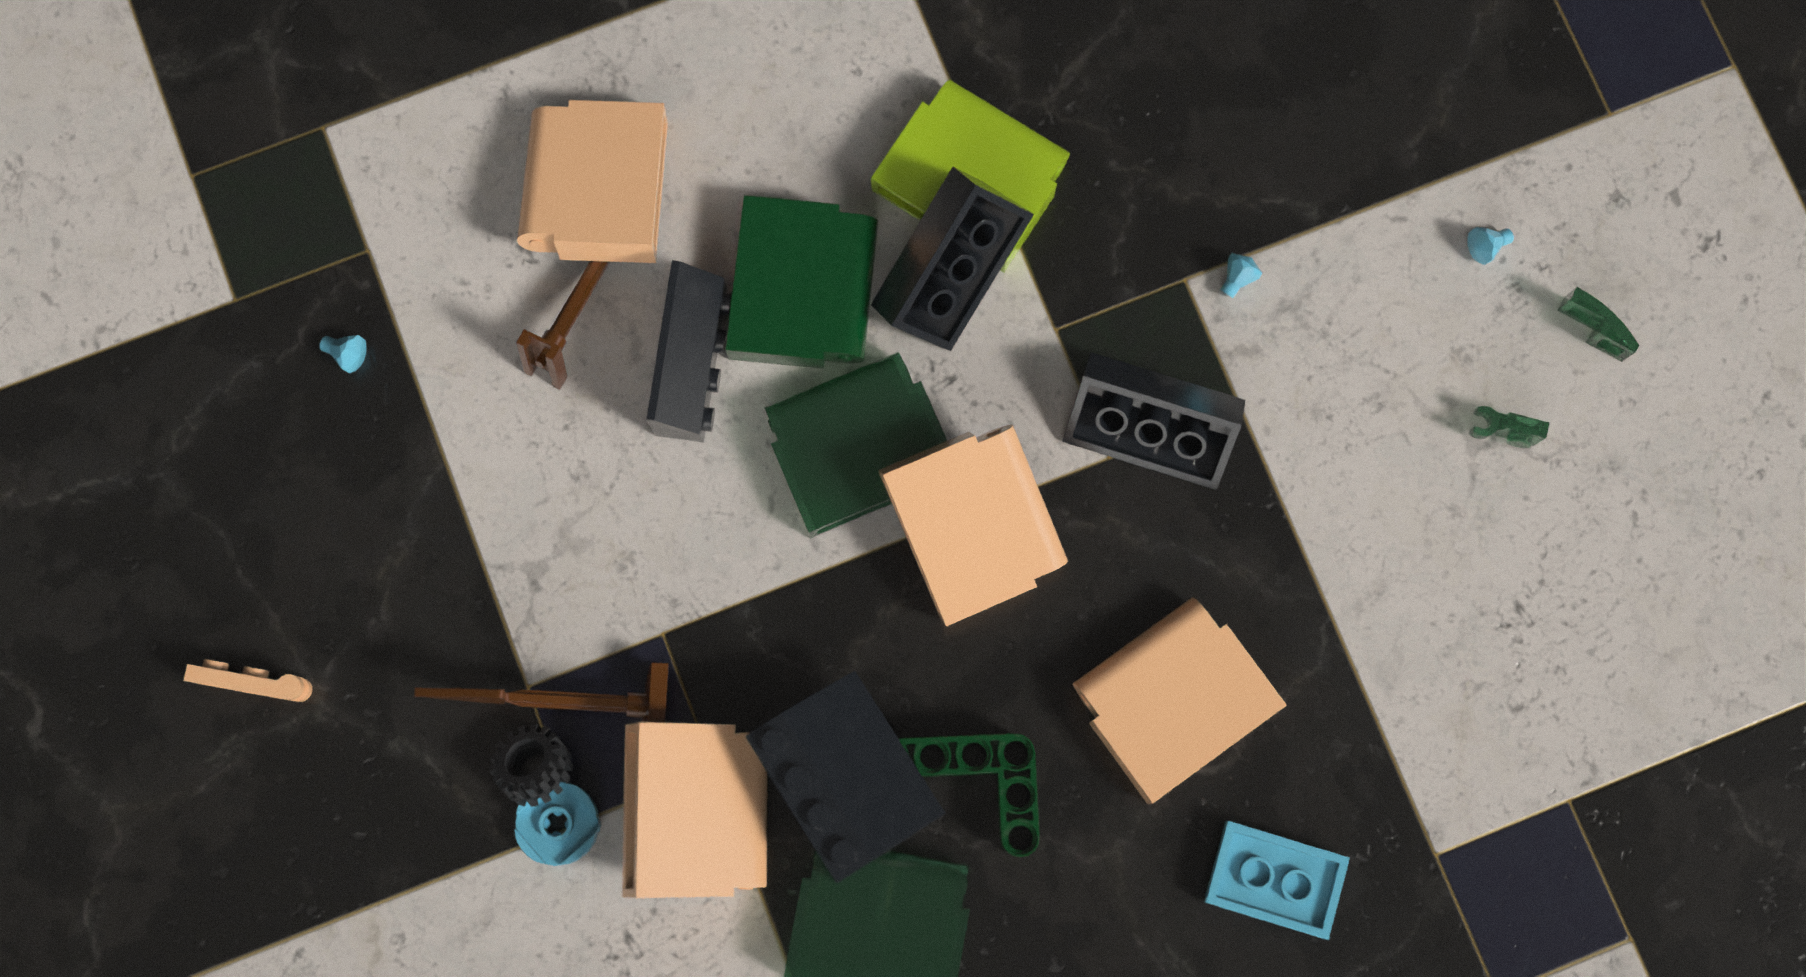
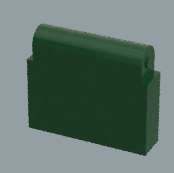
(801, 283)

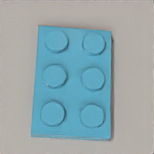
(1276, 880)

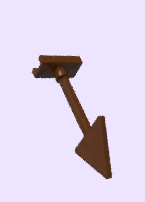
(547, 350)
(646, 705)

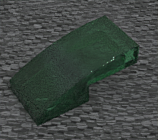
(1608, 331)

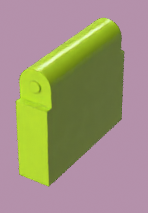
(978, 140)

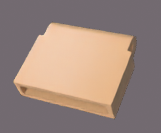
(594, 181)
(974, 521)
(1176, 699)
(692, 811)

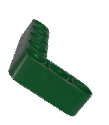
(994, 764)

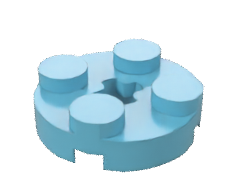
(558, 848)

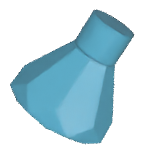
(1486, 243)
(1240, 272)
(347, 351)

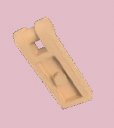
(250, 681)

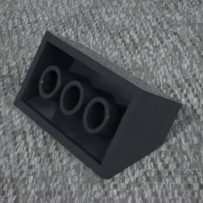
(951, 259)
(688, 353)
(1154, 421)

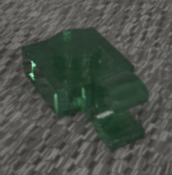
(1516, 428)

